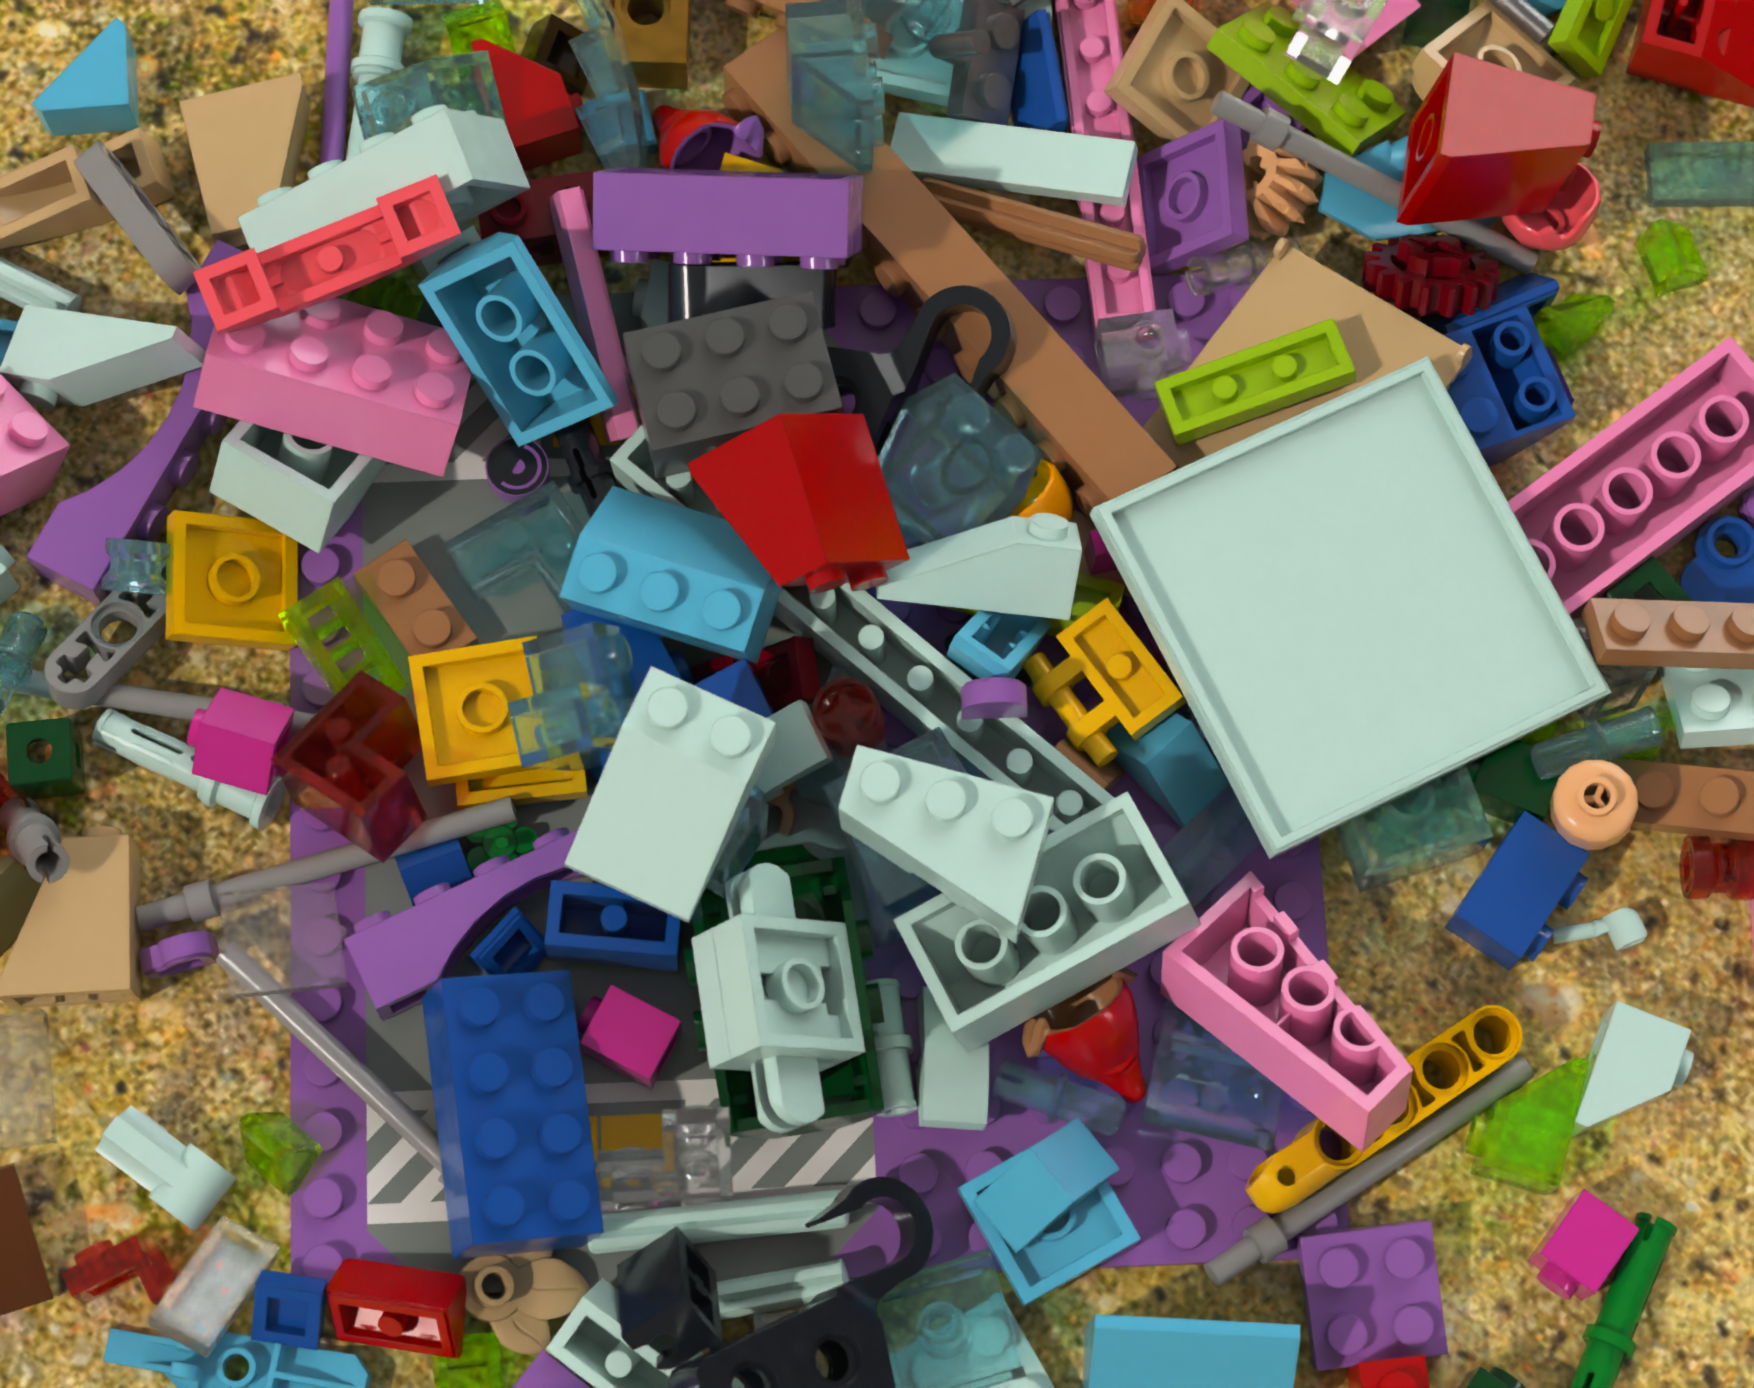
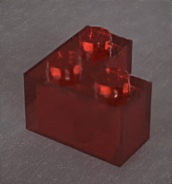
(351, 765)

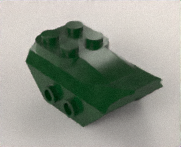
(851, 1087)

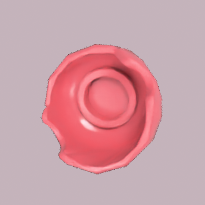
(1564, 218)

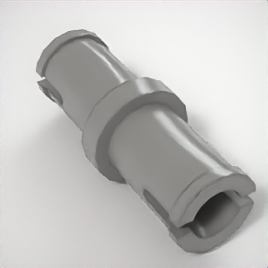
(34, 839)

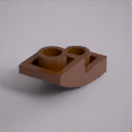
(21, 1264)

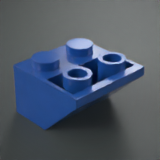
(1508, 387)

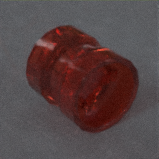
(843, 704)
(1716, 868)

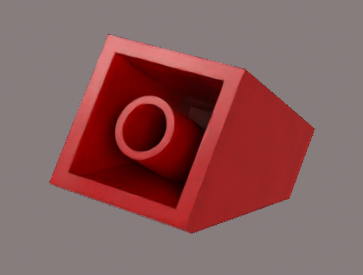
(1493, 143)
(807, 500)

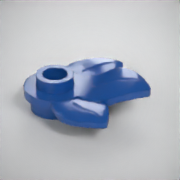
(1717, 577)

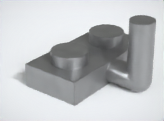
(982, 59)

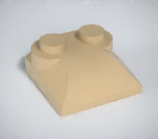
(1488, 37)

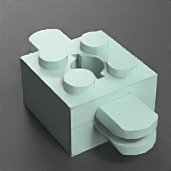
(777, 997)

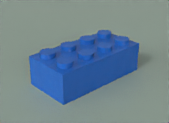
(511, 1114)

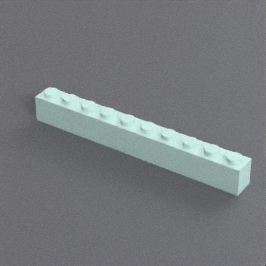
(897, 665)

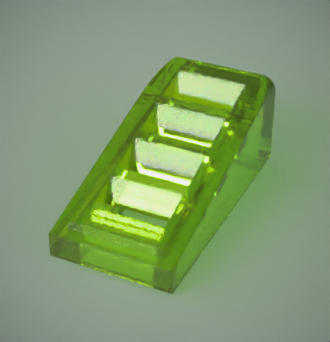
(347, 615)

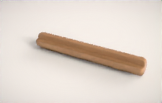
(1039, 225)

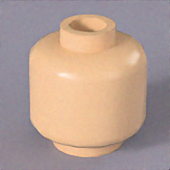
(1597, 826)

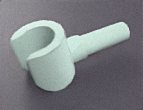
(1622, 926)

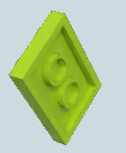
(1341, 115)

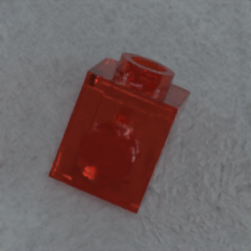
(107, 1267)

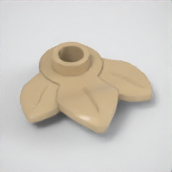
(532, 1292)

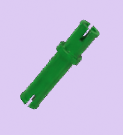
(1612, 1334)

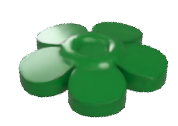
(499, 842)

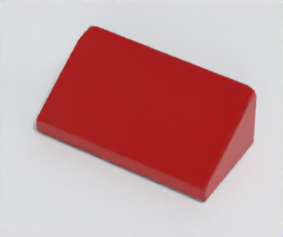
(398, 1307)

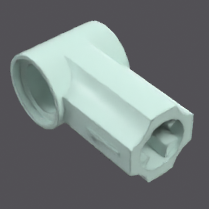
(176, 1175)

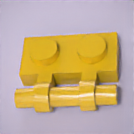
(1120, 671)

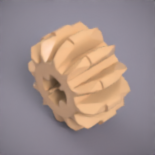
(1276, 190)

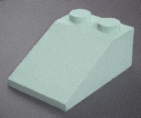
(292, 481)
(671, 794)

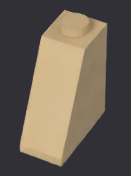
(245, 147)
(81, 929)

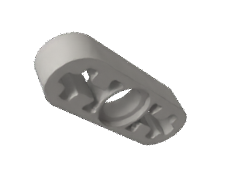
(138, 217)
(110, 659)

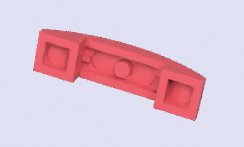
(329, 259)

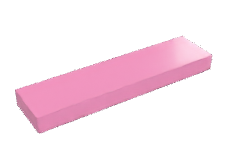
(593, 306)

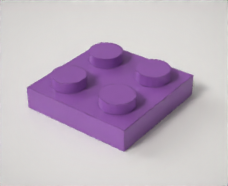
(1193, 196)
(1371, 1294)

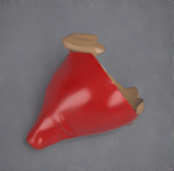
(1094, 1035)

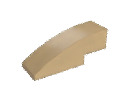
(56, 200)

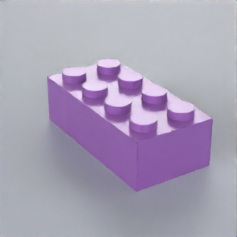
(727, 213)

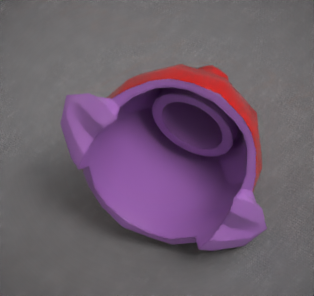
(702, 136)

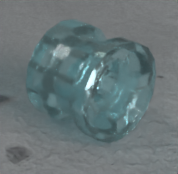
(135, 566)

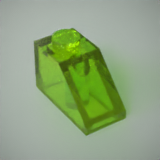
(1529, 1131)

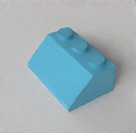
(516, 338)
(671, 575)
(1188, 1353)

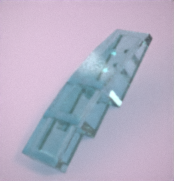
(616, 116)

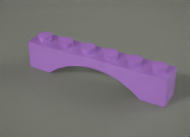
(136, 497)
(414, 949)

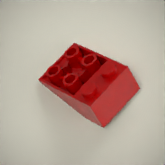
(1697, 47)

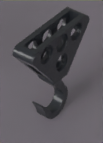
(889, 378)
(836, 1322)

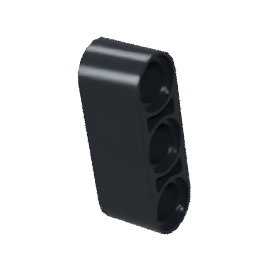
(724, 286)

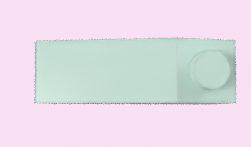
(92, 356)
(996, 567)

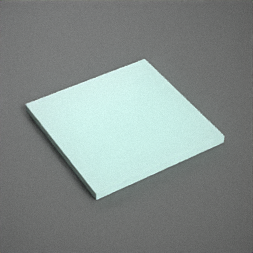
(1348, 605)

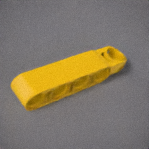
(1303, 1167)

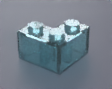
(577, 698)

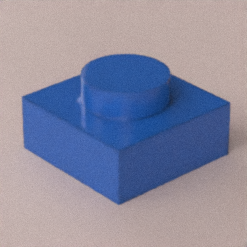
(289, 1309)

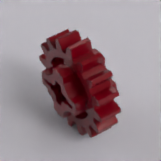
(1431, 275)

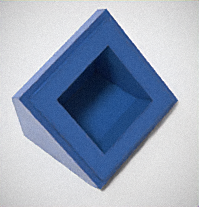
(432, 867)
(510, 947)

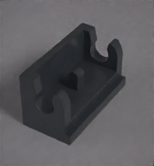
(669, 1293)

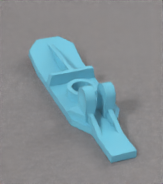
(269, 1363)

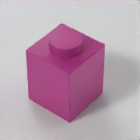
(239, 739)
(628, 1035)
(1581, 1247)

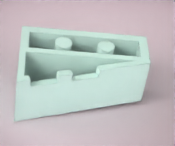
(950, 829)

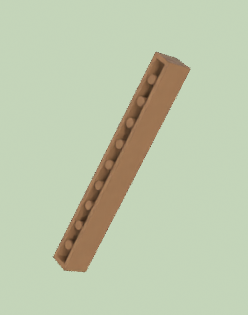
(926, 250)

